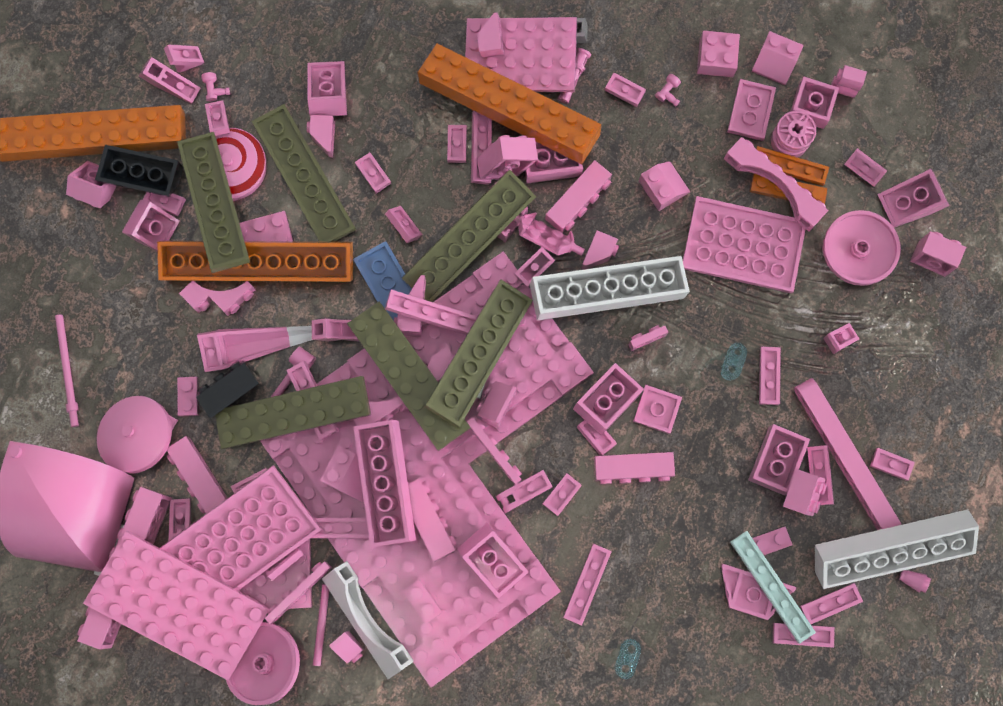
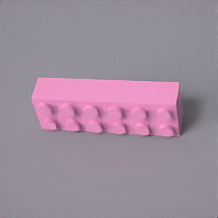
(384, 483)

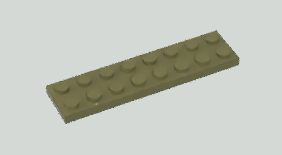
(303, 175)
(213, 202)
(470, 235)
(478, 354)
(403, 371)
(293, 412)

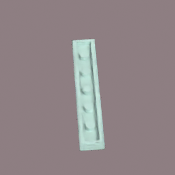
(772, 587)

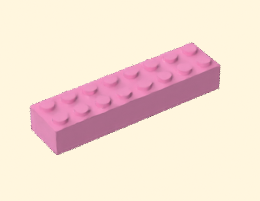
(143, 521)

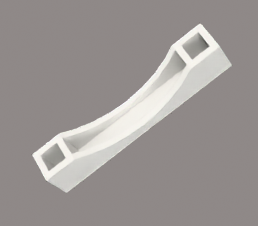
(387, 652)

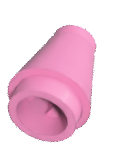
(915, 580)

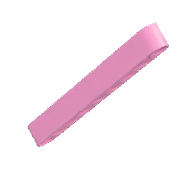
(846, 455)

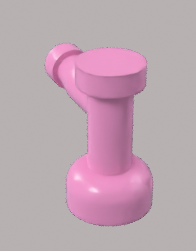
(209, 78)
(672, 82)

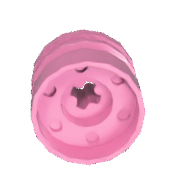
(788, 141)

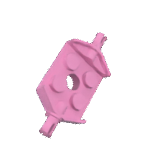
(546, 236)

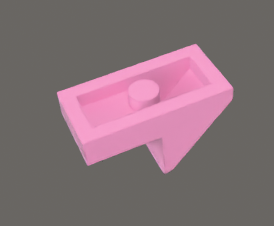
(183, 56)
(841, 338)

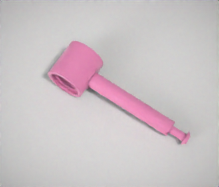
(297, 357)

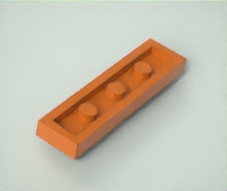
(797, 167)
(763, 186)

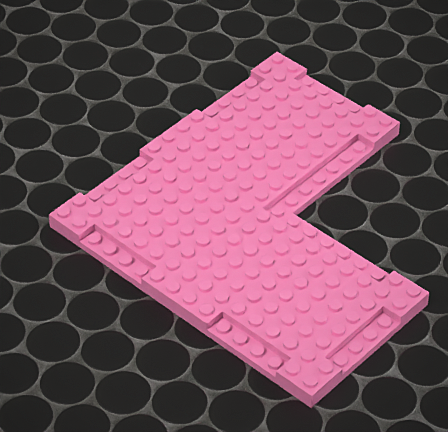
(543, 370)

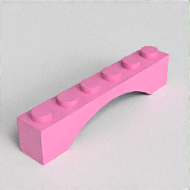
(748, 159)
(384, 410)

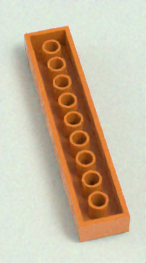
(509, 103)
(90, 131)
(267, 262)

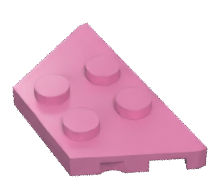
(745, 593)

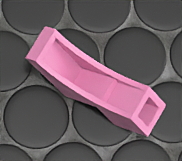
(227, 300)
(332, 330)

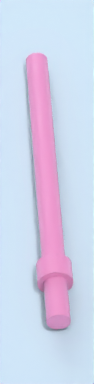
(72, 406)

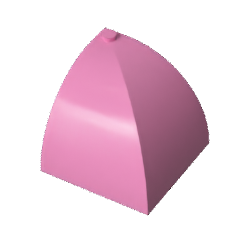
(60, 506)

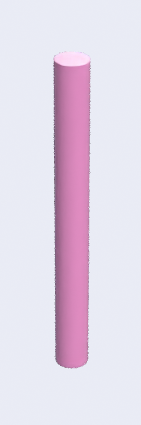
(321, 626)

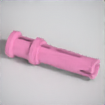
(581, 59)

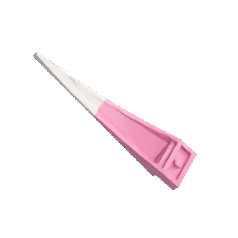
(226, 346)

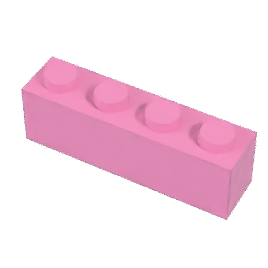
(578, 196)
(634, 467)
(196, 474)
(428, 522)

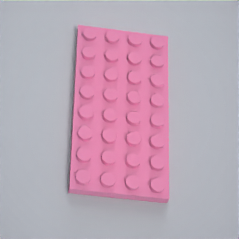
(246, 531)
(176, 605)

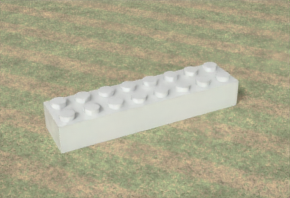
(609, 287)
(896, 549)

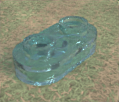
(734, 361)
(627, 658)

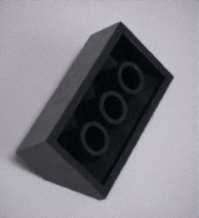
(139, 171)

